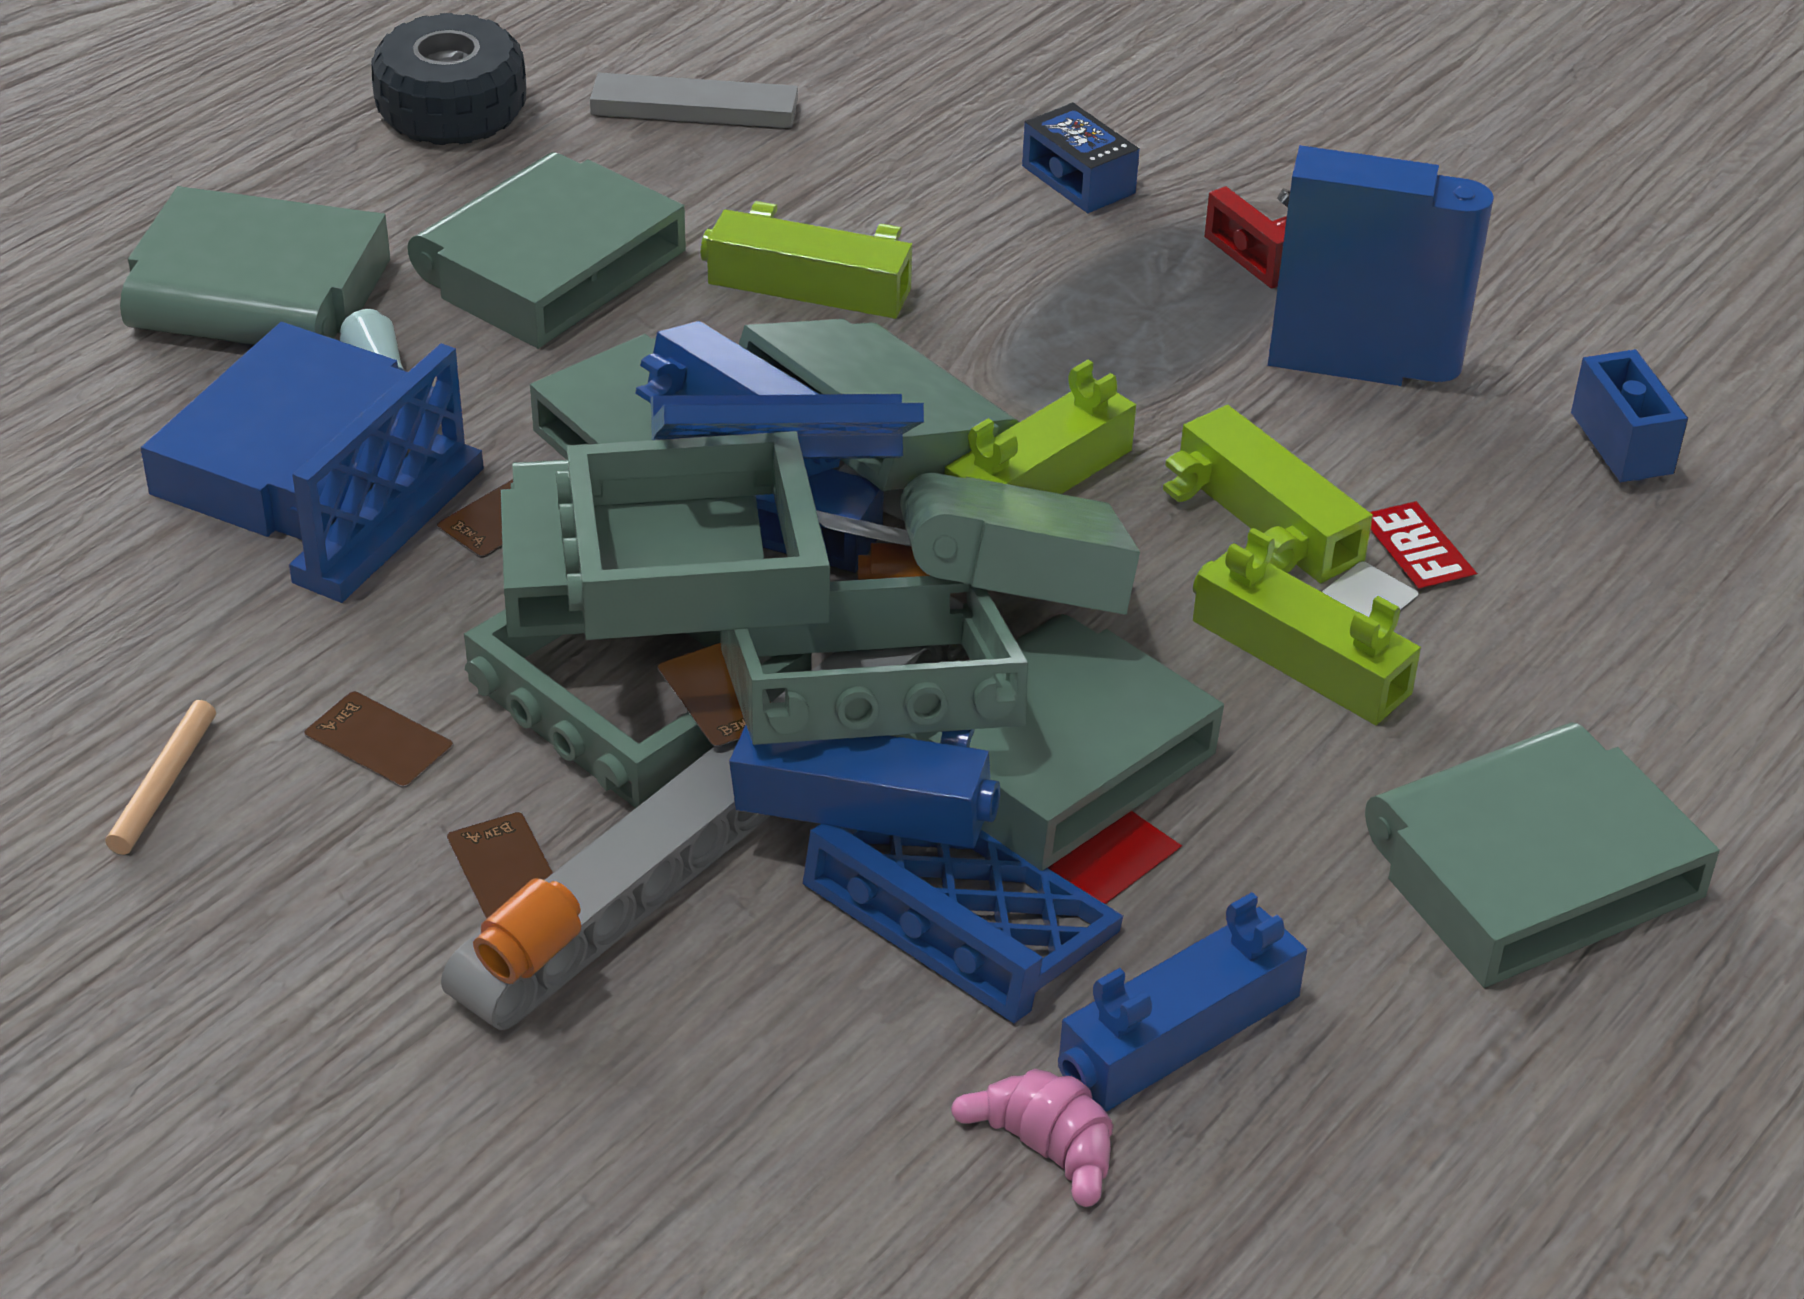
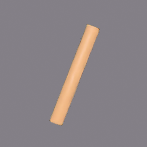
(160, 777)

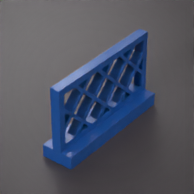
(825, 423)
(404, 492)
(939, 923)

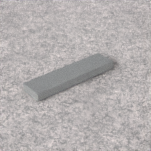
(694, 100)

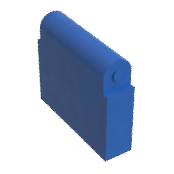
(1377, 268)
(260, 423)

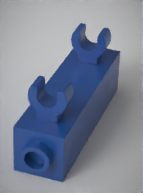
(704, 362)
(871, 784)
(1181, 1005)

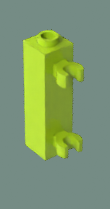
(809, 261)
(1056, 443)
(1270, 492)
(1306, 632)

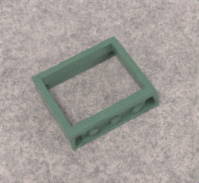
(699, 594)
(883, 699)
(579, 732)

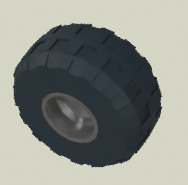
(449, 78)

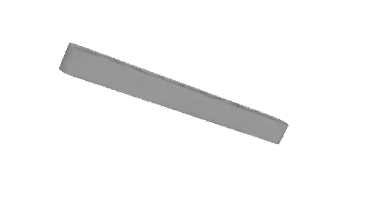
(645, 862)

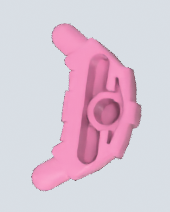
(1051, 1118)

